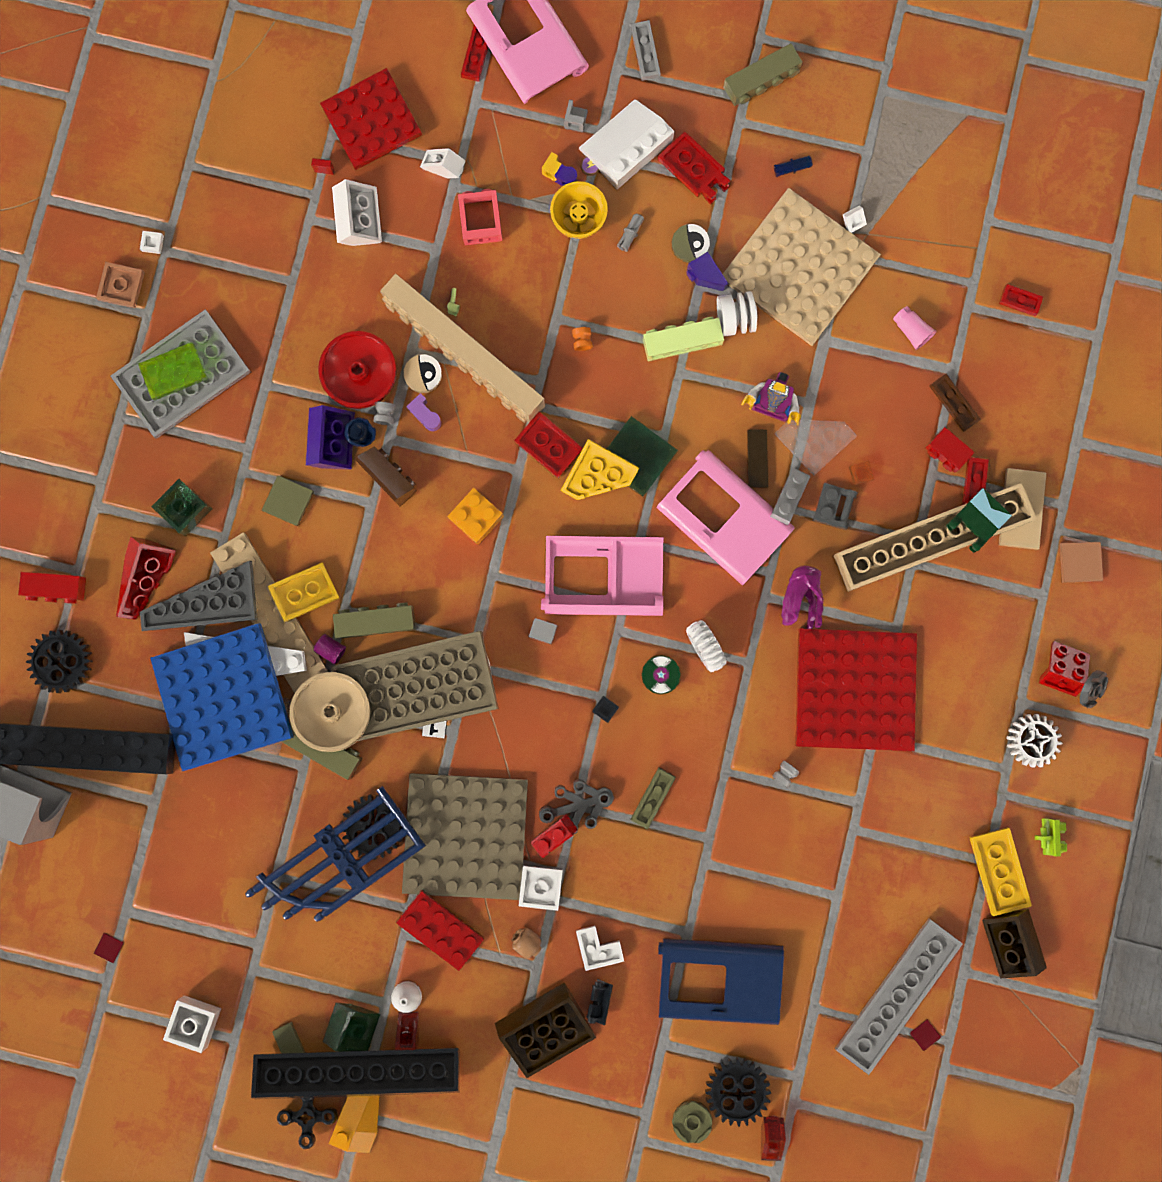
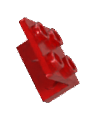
(1066, 669)

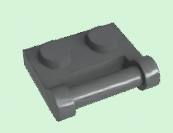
(828, 505)

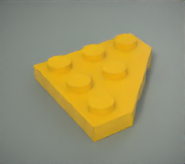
(598, 472)

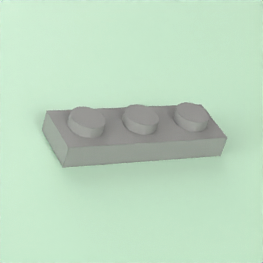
(645, 50)
(790, 496)

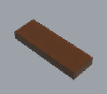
(954, 402)

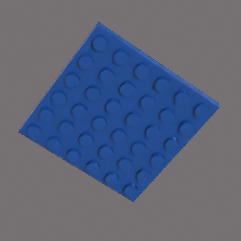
(221, 697)

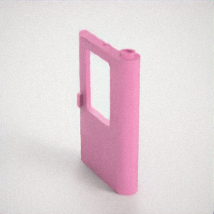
(537, 59)
(745, 538)
(633, 576)

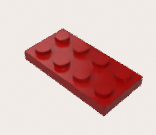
(440, 930)

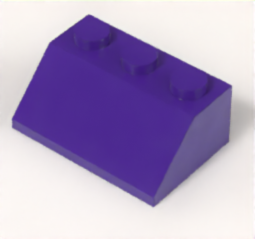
(327, 440)

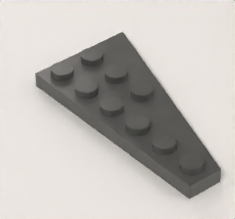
(215, 601)

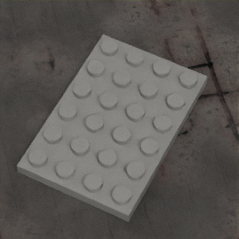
(218, 358)

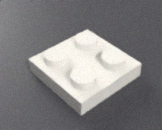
(540, 887)

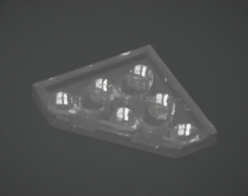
(815, 441)

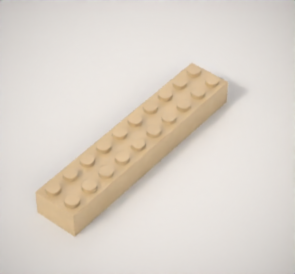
(462, 348)
(923, 542)

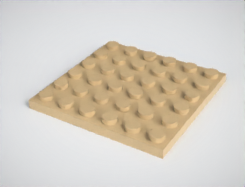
(800, 266)

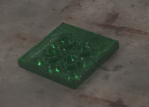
(645, 450)

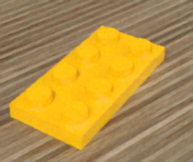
(1000, 871)

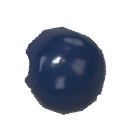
(360, 432)

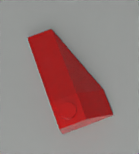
(142, 570)

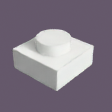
(854, 219)
(151, 242)

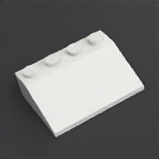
(627, 143)

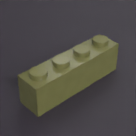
(762, 75)
(374, 622)
(340, 762)

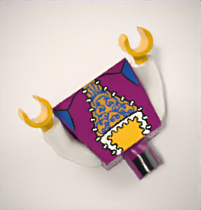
(774, 399)

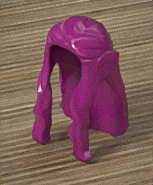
(803, 582)

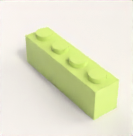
(683, 339)

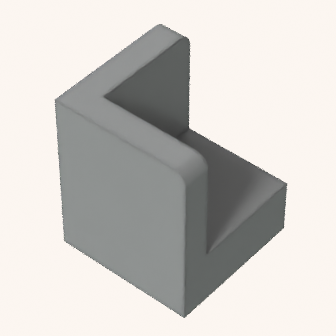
(575, 117)
(543, 631)

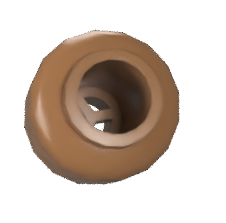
(526, 943)

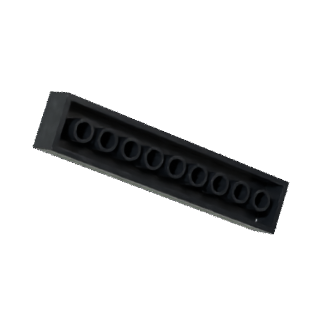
(86, 749)
(356, 1073)

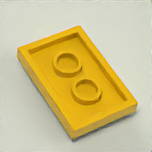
(303, 592)

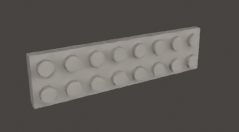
(898, 996)

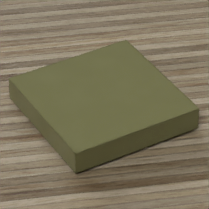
(287, 500)

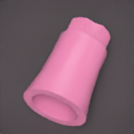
(914, 327)

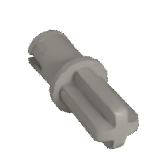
(630, 232)

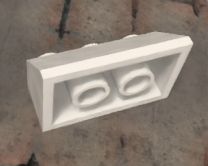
(356, 213)

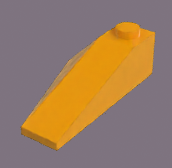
(357, 1124)

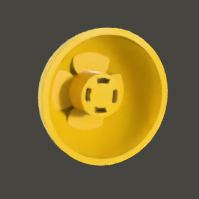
(578, 200)

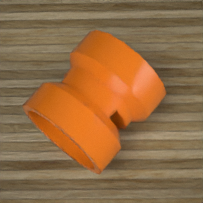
(582, 338)

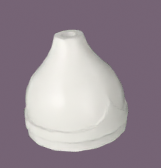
(406, 997)

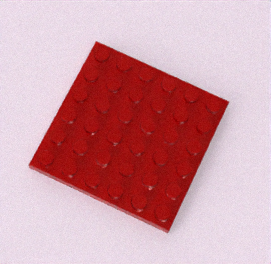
(856, 690)

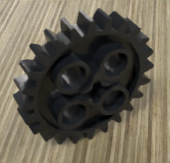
(47, 674)
(388, 830)
(738, 1072)

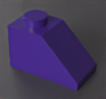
(706, 273)

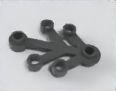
(579, 804)

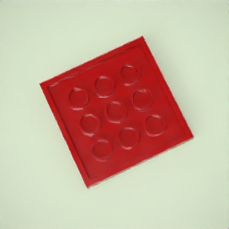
(371, 118)

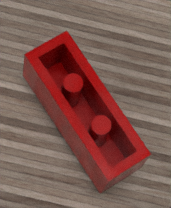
(52, 587)

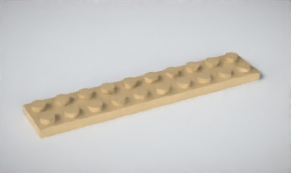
(276, 632)

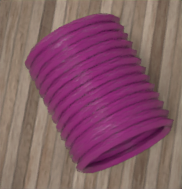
(329, 649)

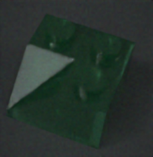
(182, 507)

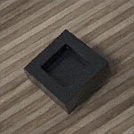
(605, 709)

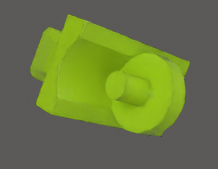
(1051, 837)

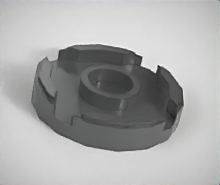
(1093, 688)

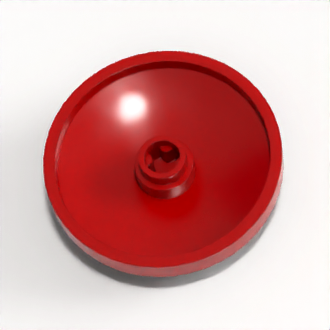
(357, 369)

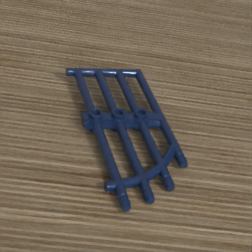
(340, 855)

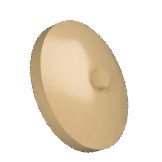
(330, 712)

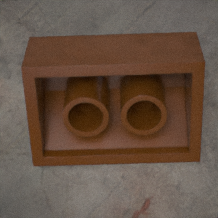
(387, 475)

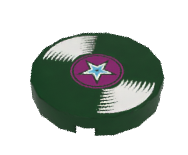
(661, 674)

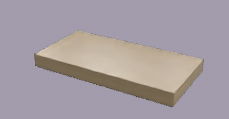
(1029, 534)

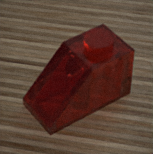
(772, 1138)

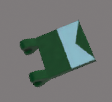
(982, 516)

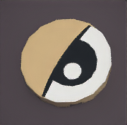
(422, 373)

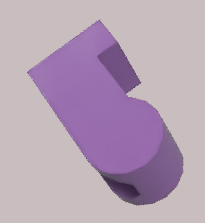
(429, 419)

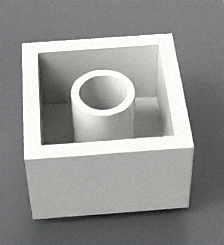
(192, 1024)

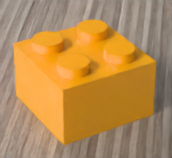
(475, 516)

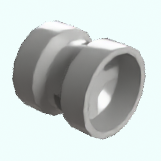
(384, 411)
(786, 773)

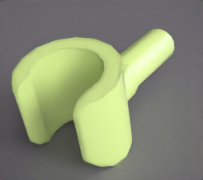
(452, 307)

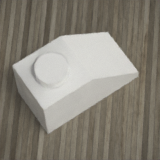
(443, 163)

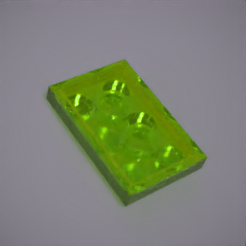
(173, 371)

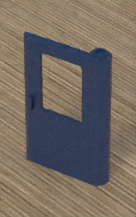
(751, 981)

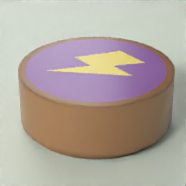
(589, 167)

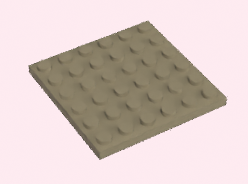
(470, 836)

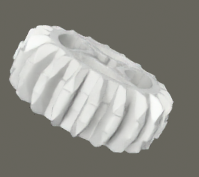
(706, 646)
(1032, 733)

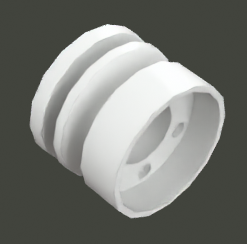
(738, 313)

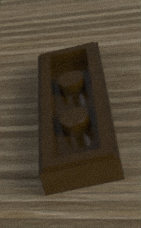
(757, 458)

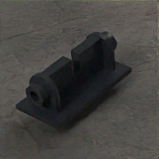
(601, 999)

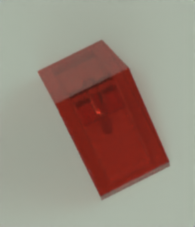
(407, 1031)

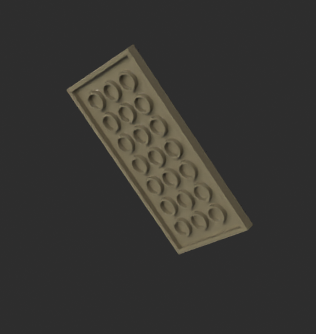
(424, 684)

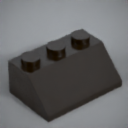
(1014, 944)

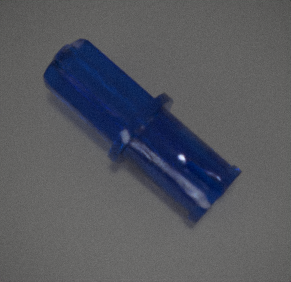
(793, 166)

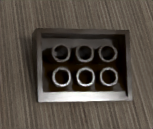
(544, 1030)

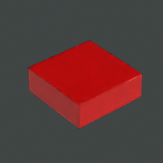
(322, 166)

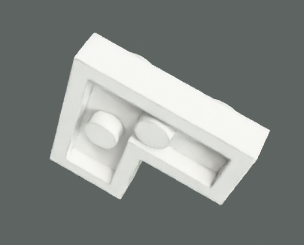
(593, 953)

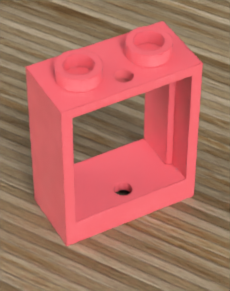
(482, 235)

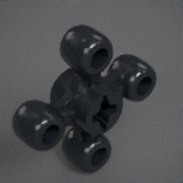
(307, 1125)

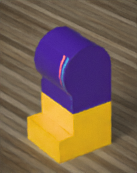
(557, 171)

